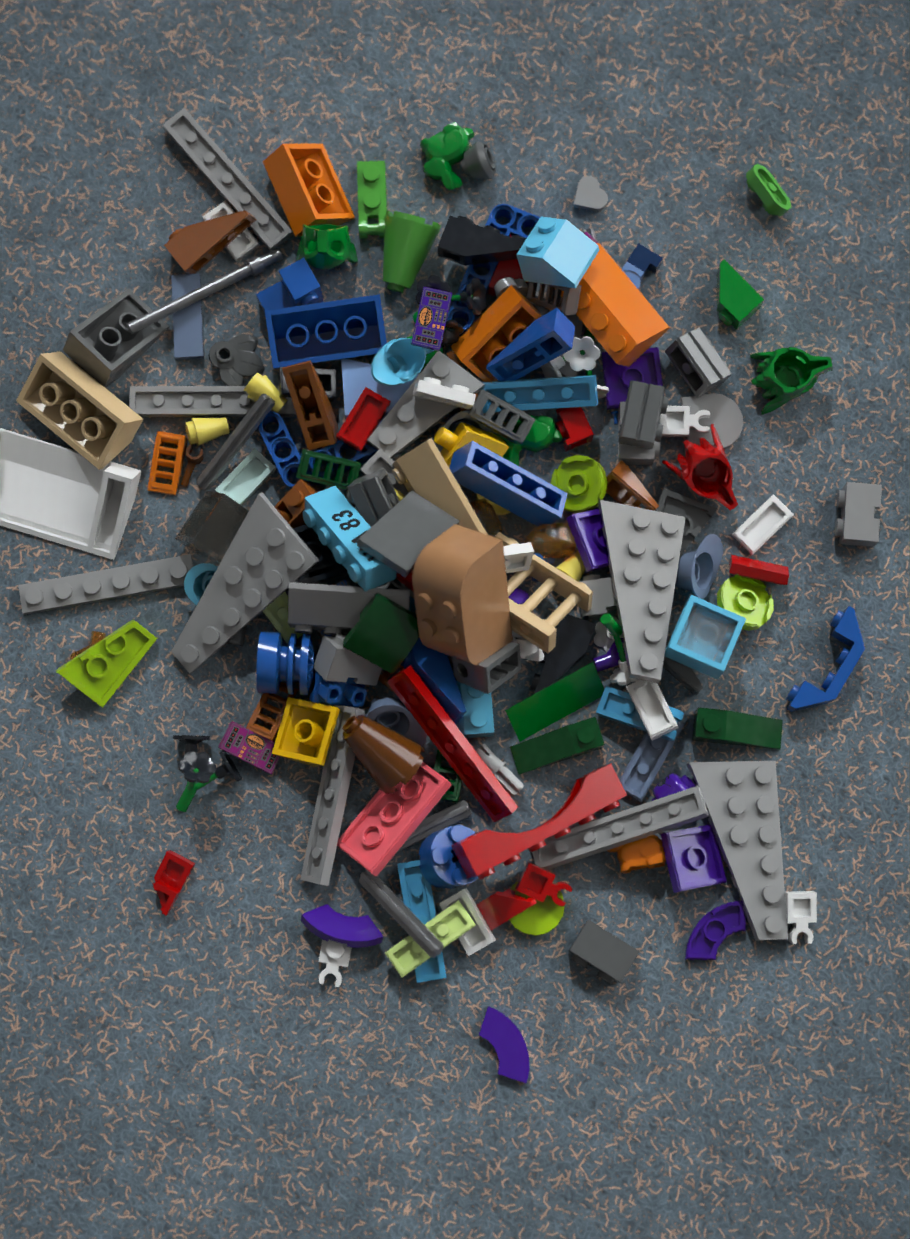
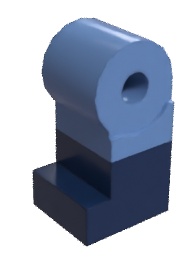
(640, 262)

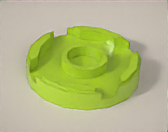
(582, 480)
(747, 599)
(539, 917)

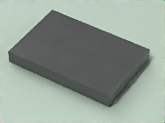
(405, 532)

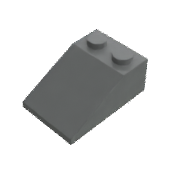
(104, 343)

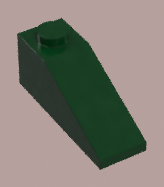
(736, 728)
(557, 745)

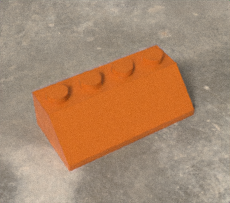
(617, 311)

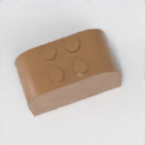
(463, 595)

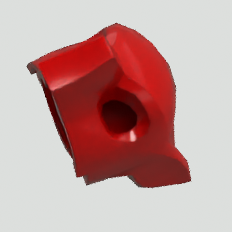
(706, 470)

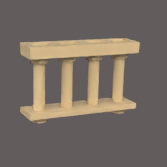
(526, 624)

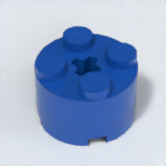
(436, 858)

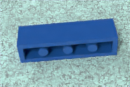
(507, 484)

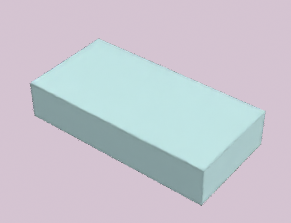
(247, 477)

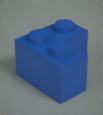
(296, 288)

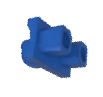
(338, 692)

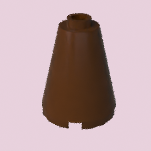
(382, 752)

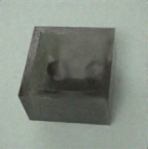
(212, 526)

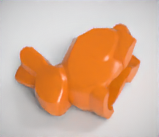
(640, 854)

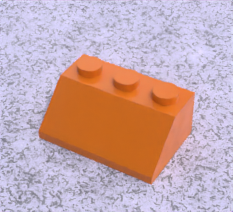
(307, 186)
(494, 331)

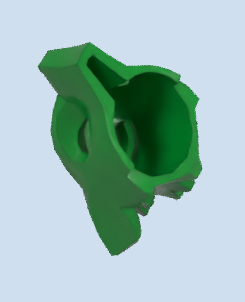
(326, 246)
(787, 374)

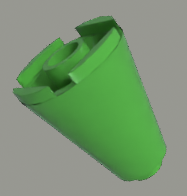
(405, 248)

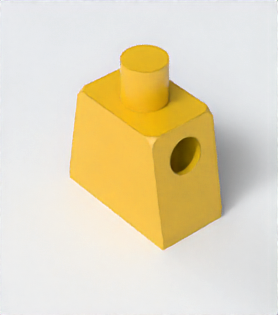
(463, 435)

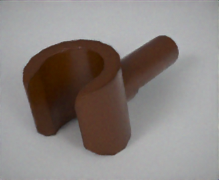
(192, 462)

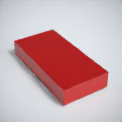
(363, 419)
(758, 570)

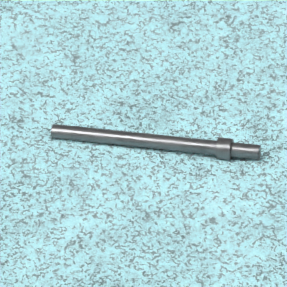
(253, 267)

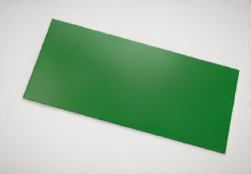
(555, 701)

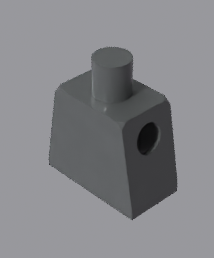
(491, 671)

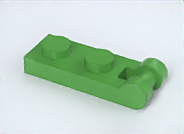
(371, 197)

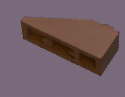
(202, 241)
(311, 405)

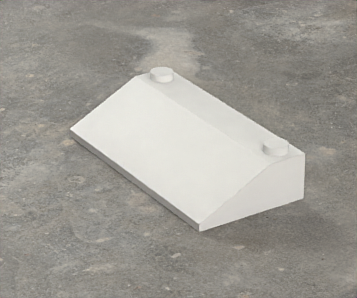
(64, 496)

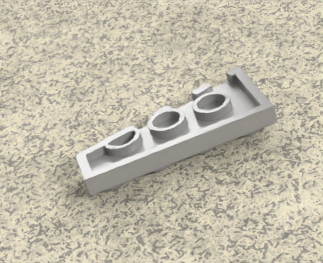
(416, 414)

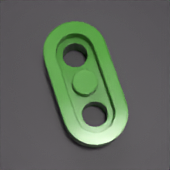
(769, 191)

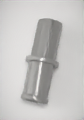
(500, 771)

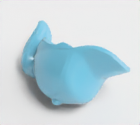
(398, 362)

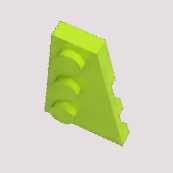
(109, 662)

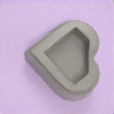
(589, 195)
(503, 284)

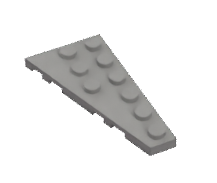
(643, 571)
(248, 579)
(746, 825)

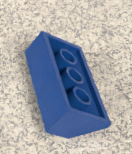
(326, 331)

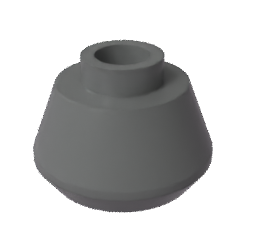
(479, 162)

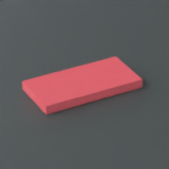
(392, 819)

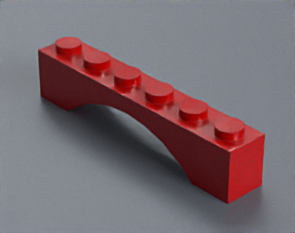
(589, 794)

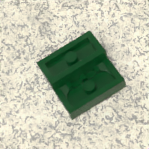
(383, 633)

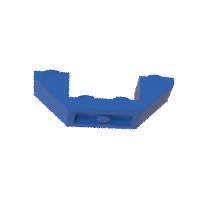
(847, 631)

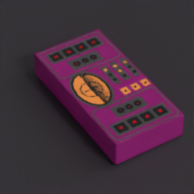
(249, 747)

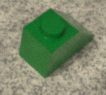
(735, 296)

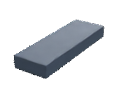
(187, 321)
(646, 764)

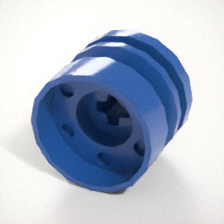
(284, 663)

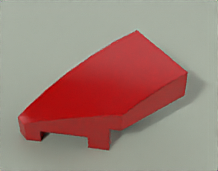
(171, 878)
(502, 907)

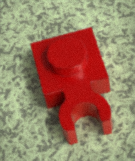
(539, 883)

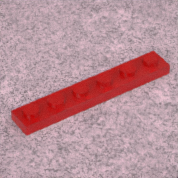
(452, 744)

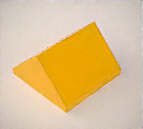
(305, 732)

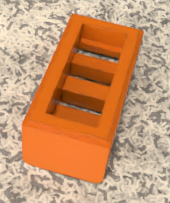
(179, 453)

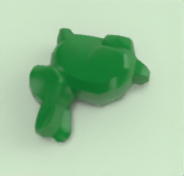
(444, 151)
(539, 438)

